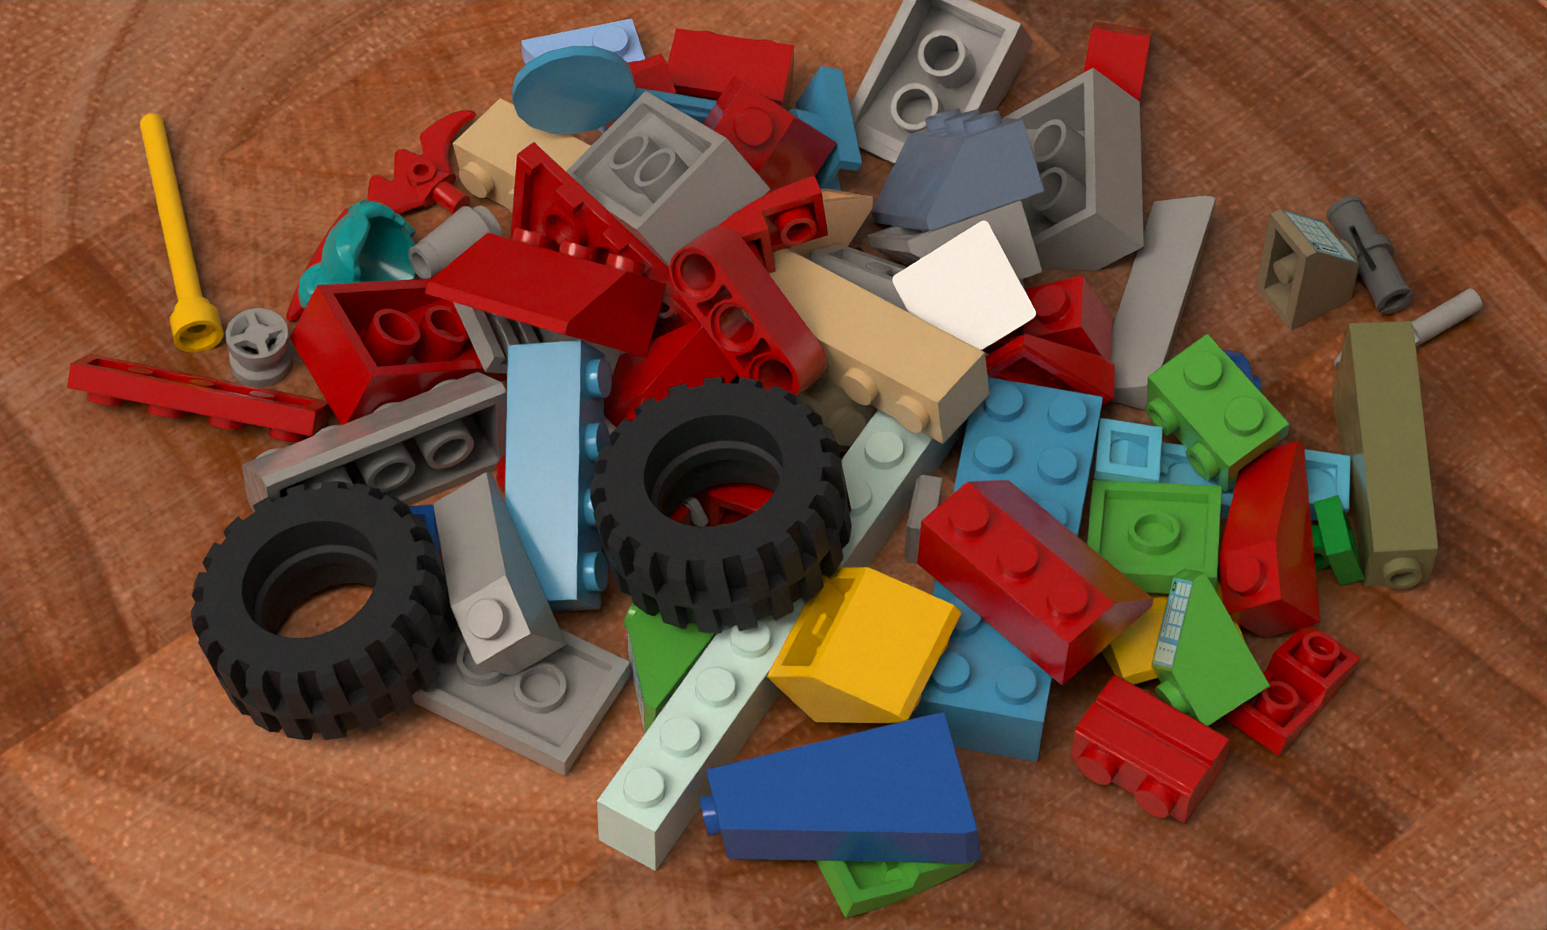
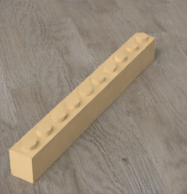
(868, 343)

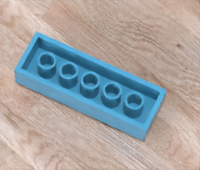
(1046, 448)

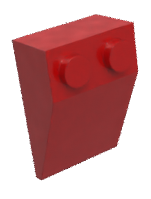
(381, 344)

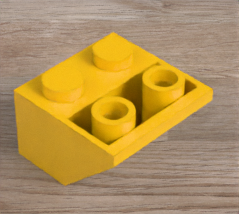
(863, 648)

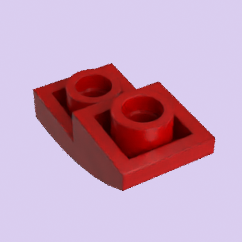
(780, 220)
(1301, 681)

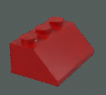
(556, 289)
(1028, 576)

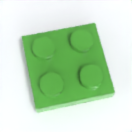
(1156, 530)

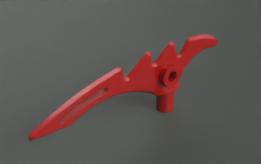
(416, 182)

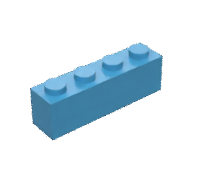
(550, 460)

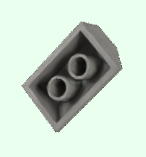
(1090, 174)

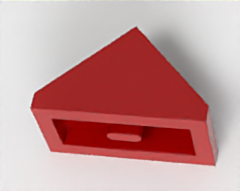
(1119, 55)

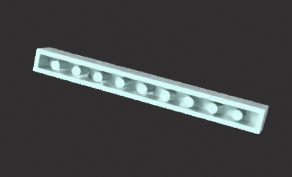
(729, 685)

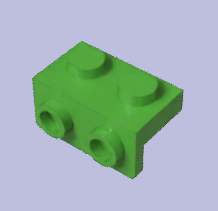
(1213, 411)

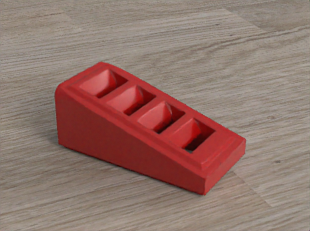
(1055, 367)

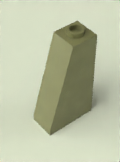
(1384, 433)

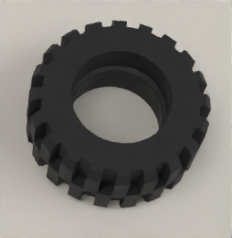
(298, 549)
(736, 568)

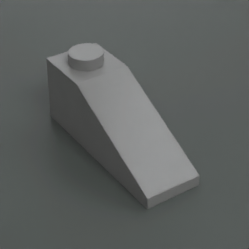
(493, 580)

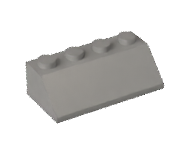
(400, 448)

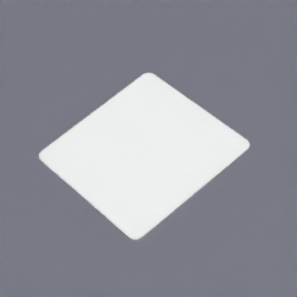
(967, 289)

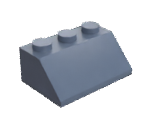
(958, 170)

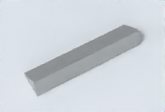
(1157, 293)

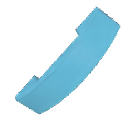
(1138, 455)

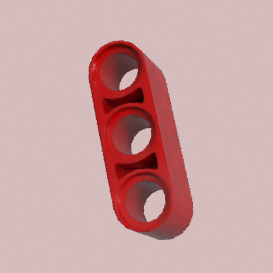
(745, 284)

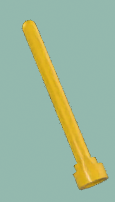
(195, 320)

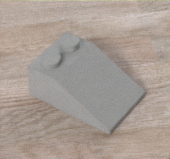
(934, 62)
(666, 176)

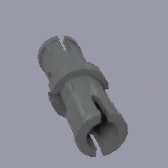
(1377, 269)

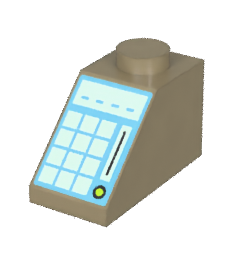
(1304, 268)

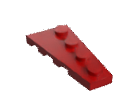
(560, 208)

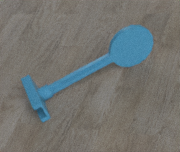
(591, 86)

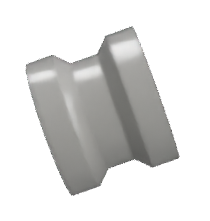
(268, 334)

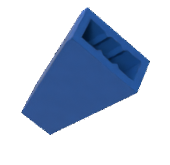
(849, 798)

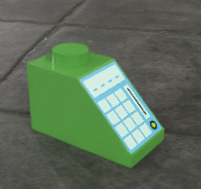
(1202, 654)
(660, 659)

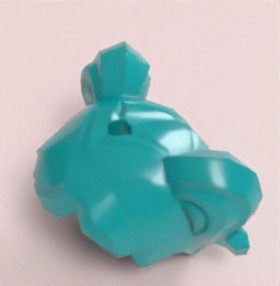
(362, 247)

